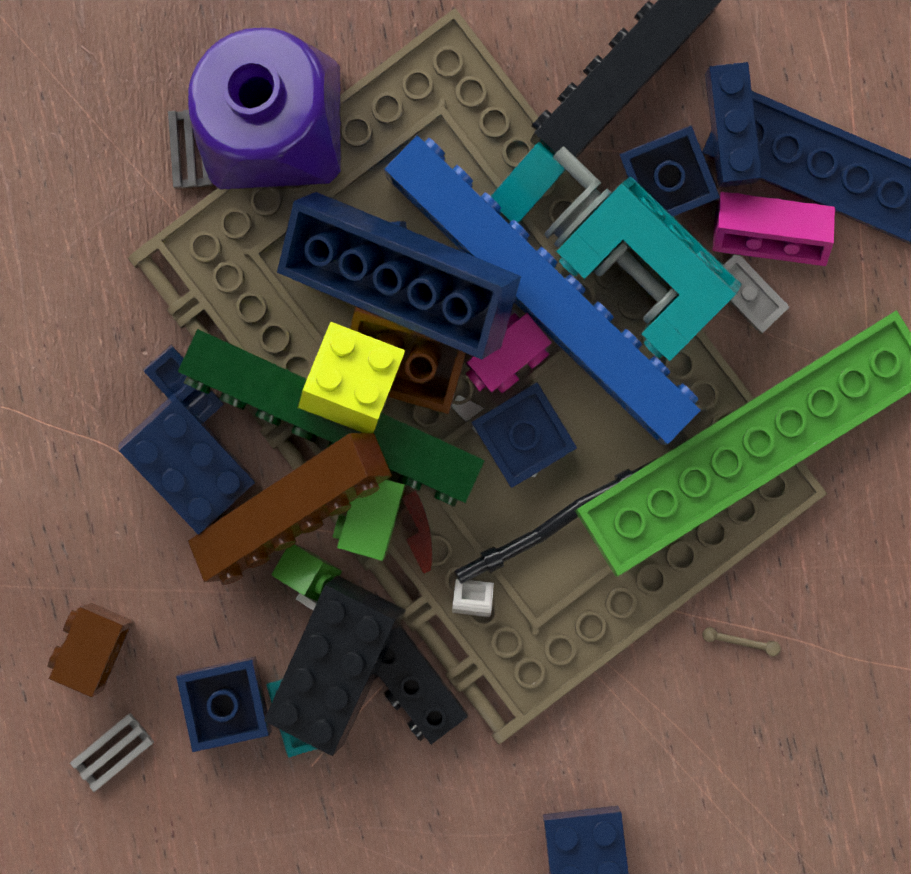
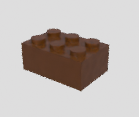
(428, 367)

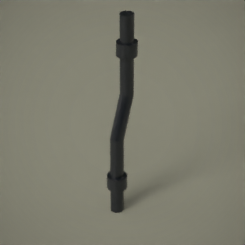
(493, 558)

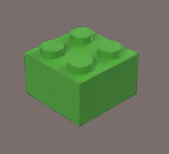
(370, 521)

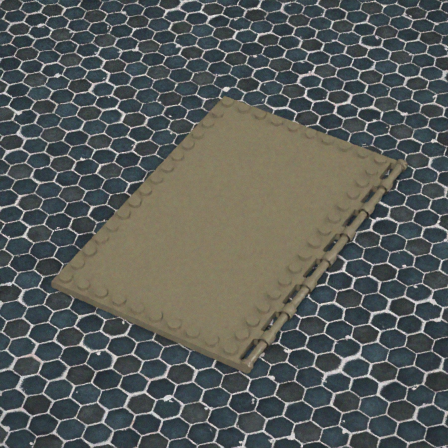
(559, 603)

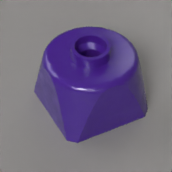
(285, 139)

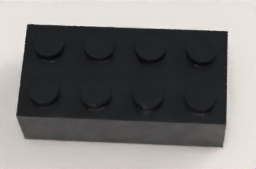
(334, 665)

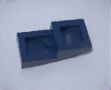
(165, 375)

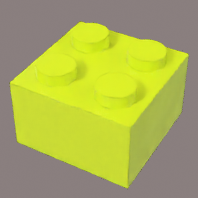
(351, 378)

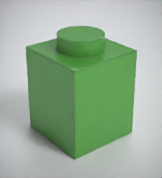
(304, 571)

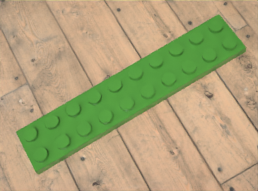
(751, 445)

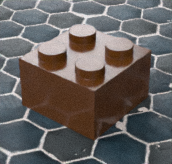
(89, 649)

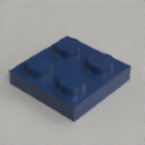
(524, 435)

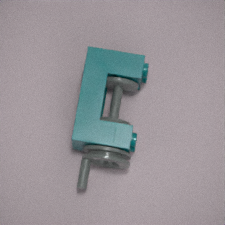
(633, 215)

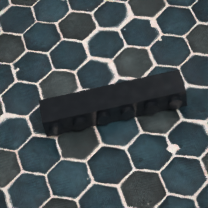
(620, 74)

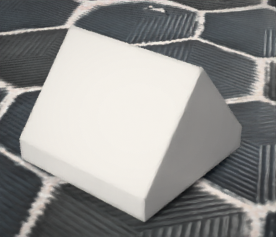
(473, 598)

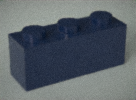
(733, 124)

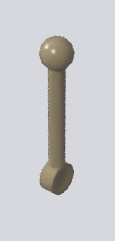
(771, 647)

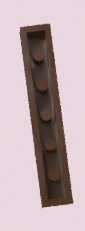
(290, 508)

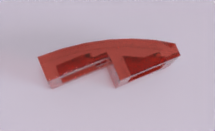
(420, 542)

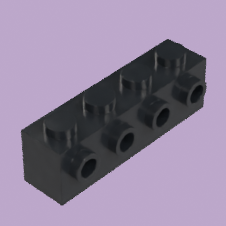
(419, 690)

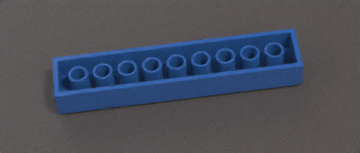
(549, 298)

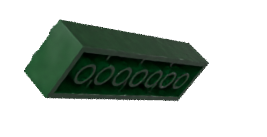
(277, 394)

